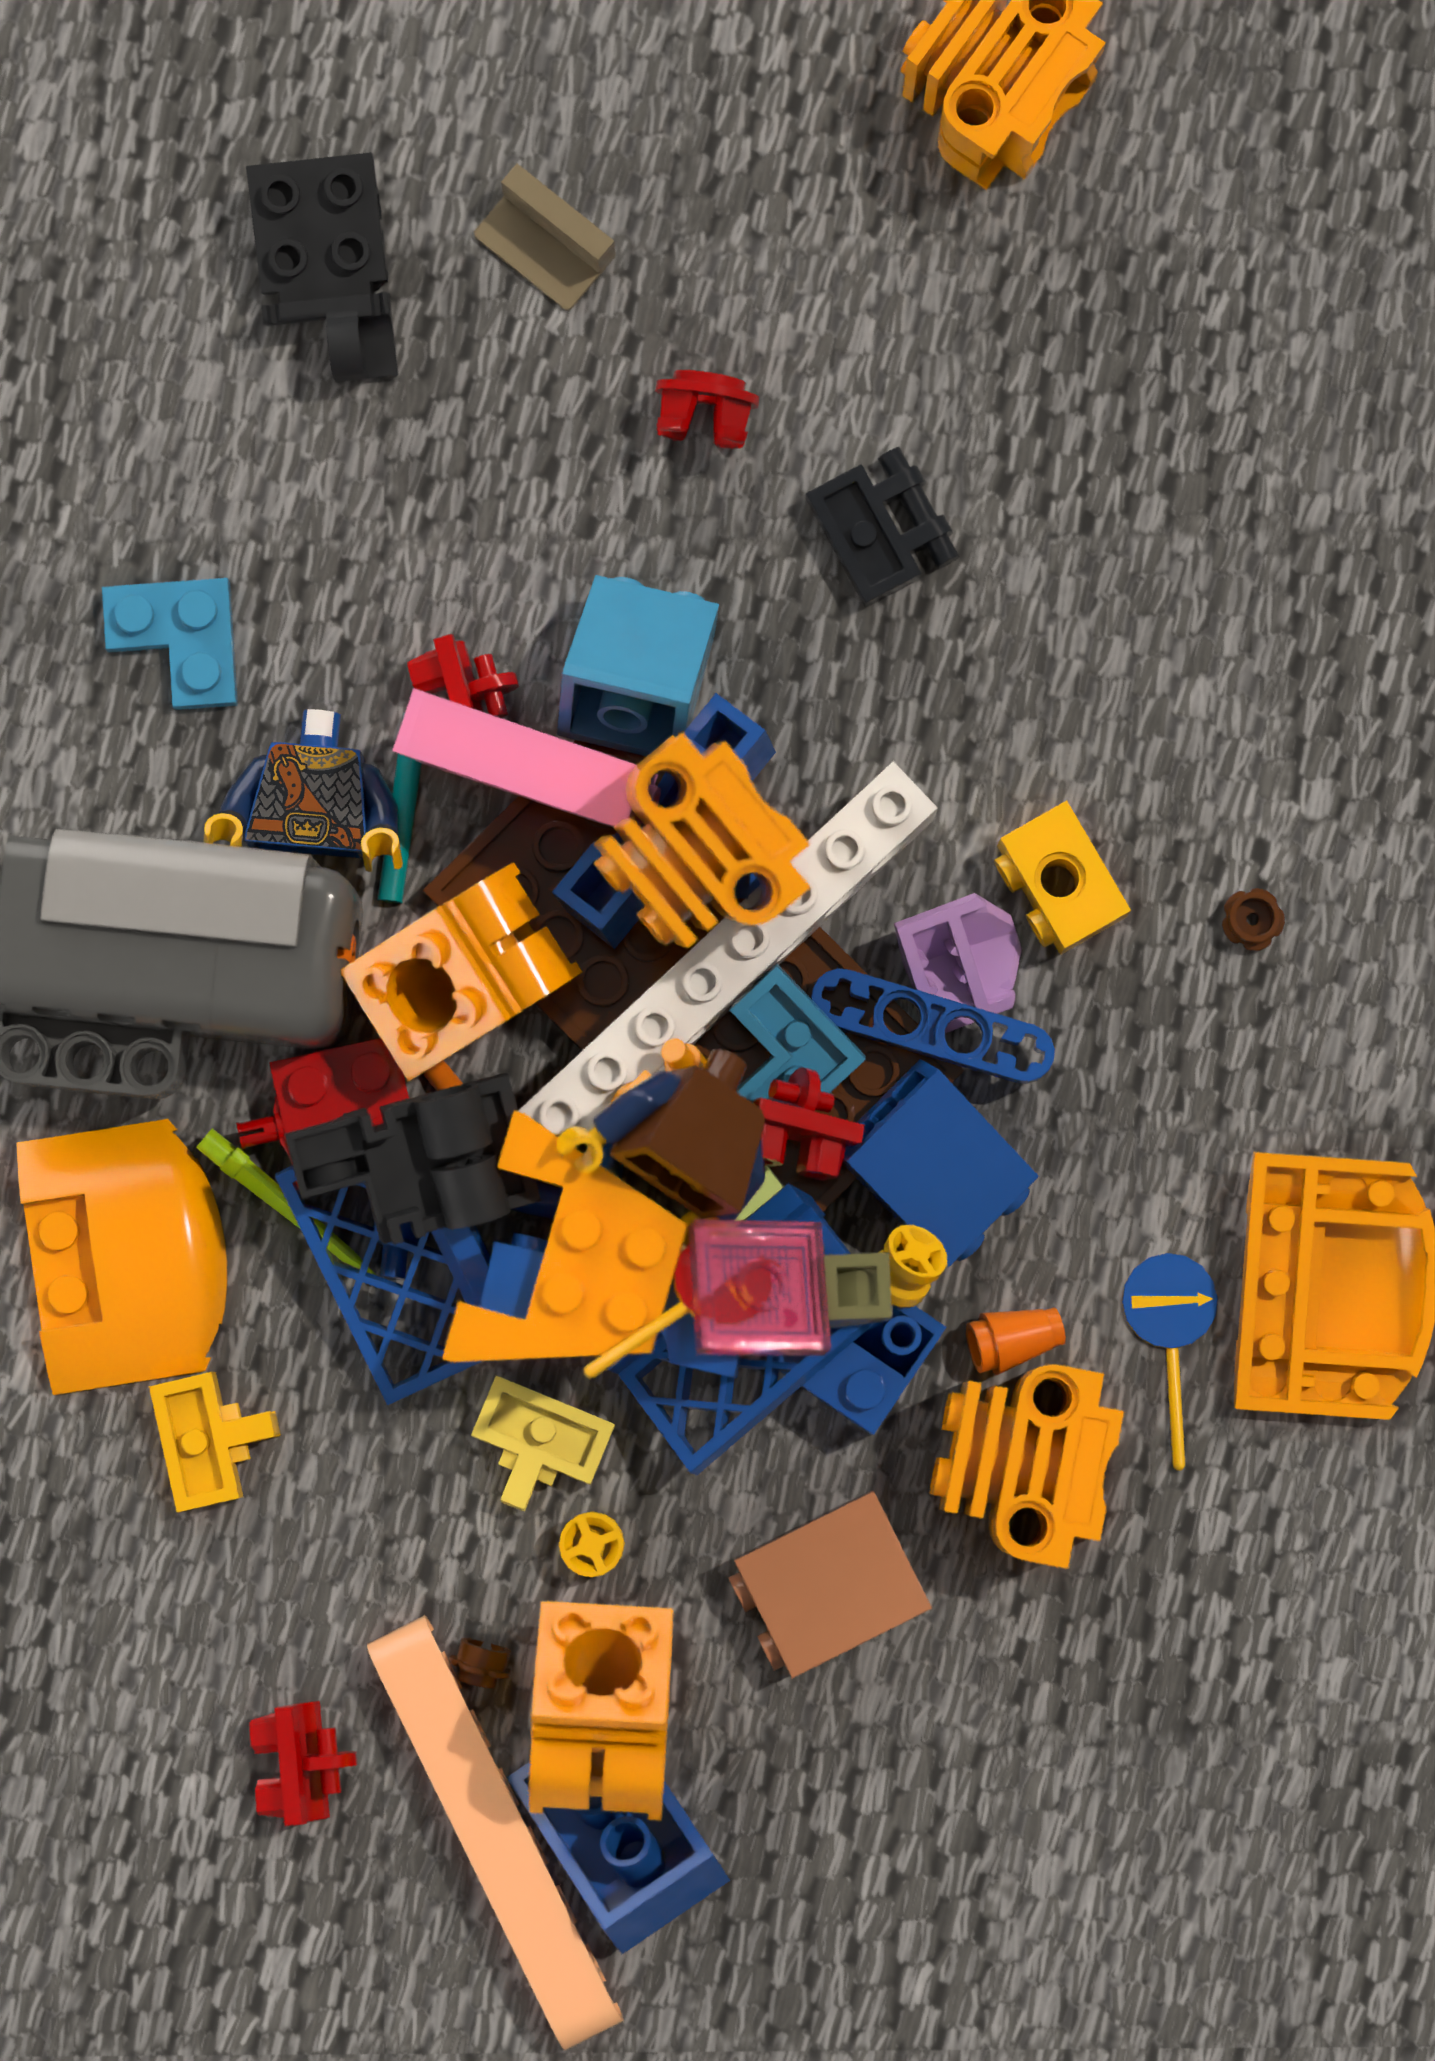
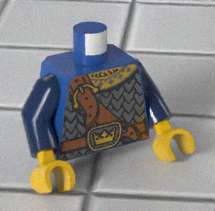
(311, 800)

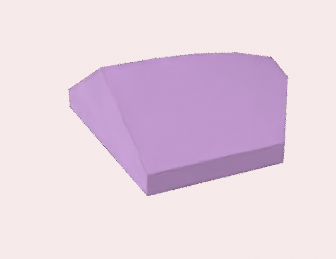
(962, 954)

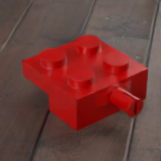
(326, 1086)

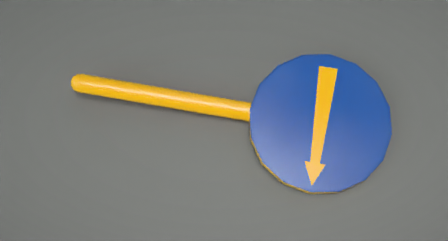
(1170, 1306)

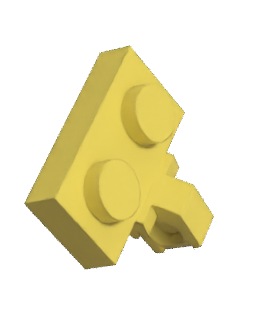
(539, 1439)

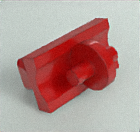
(451, 669)
(821, 1135)
(306, 1763)

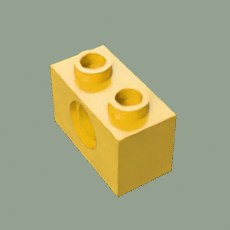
(1061, 841)

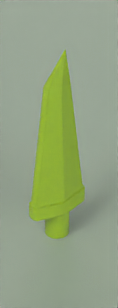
(238, 1166)

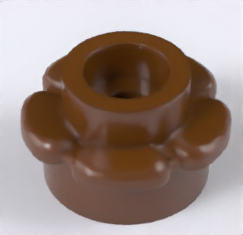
(1254, 902)
(480, 1665)

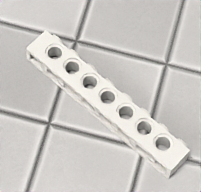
(736, 955)

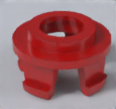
(724, 392)

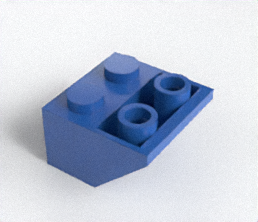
(875, 1367)

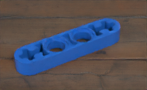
(934, 1017)

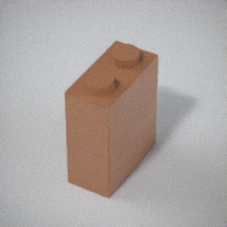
(829, 1585)

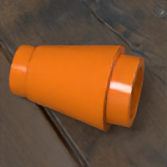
(1013, 1337)

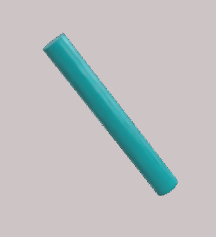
(405, 794)

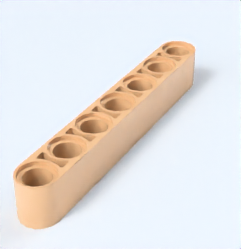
(494, 1833)

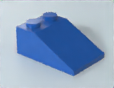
(629, 1867)

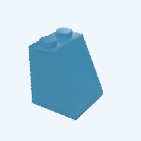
(635, 665)

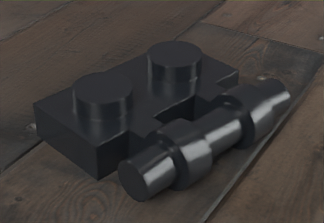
(864, 534)

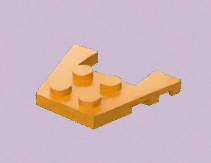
(600, 1272)

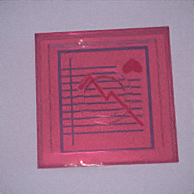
(759, 1287)

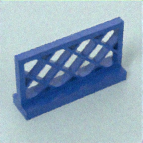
(787, 1205)
(459, 1249)

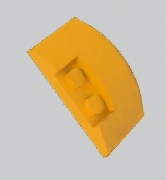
(122, 1255)
(1333, 1286)

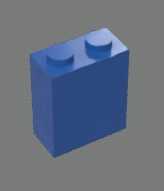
(938, 1161)

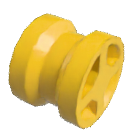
(914, 1263)
(583, 1548)

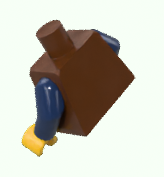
(685, 1137)

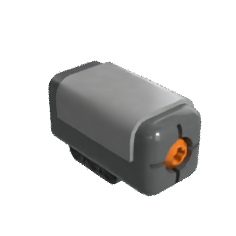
(166, 943)

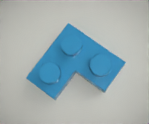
(188, 619)
(794, 1034)

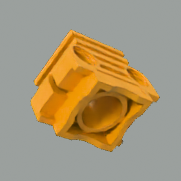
(1005, 73)
(701, 844)
(458, 972)
(1030, 1460)
(600, 1707)

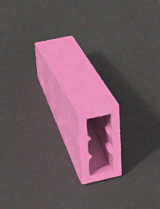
(517, 759)

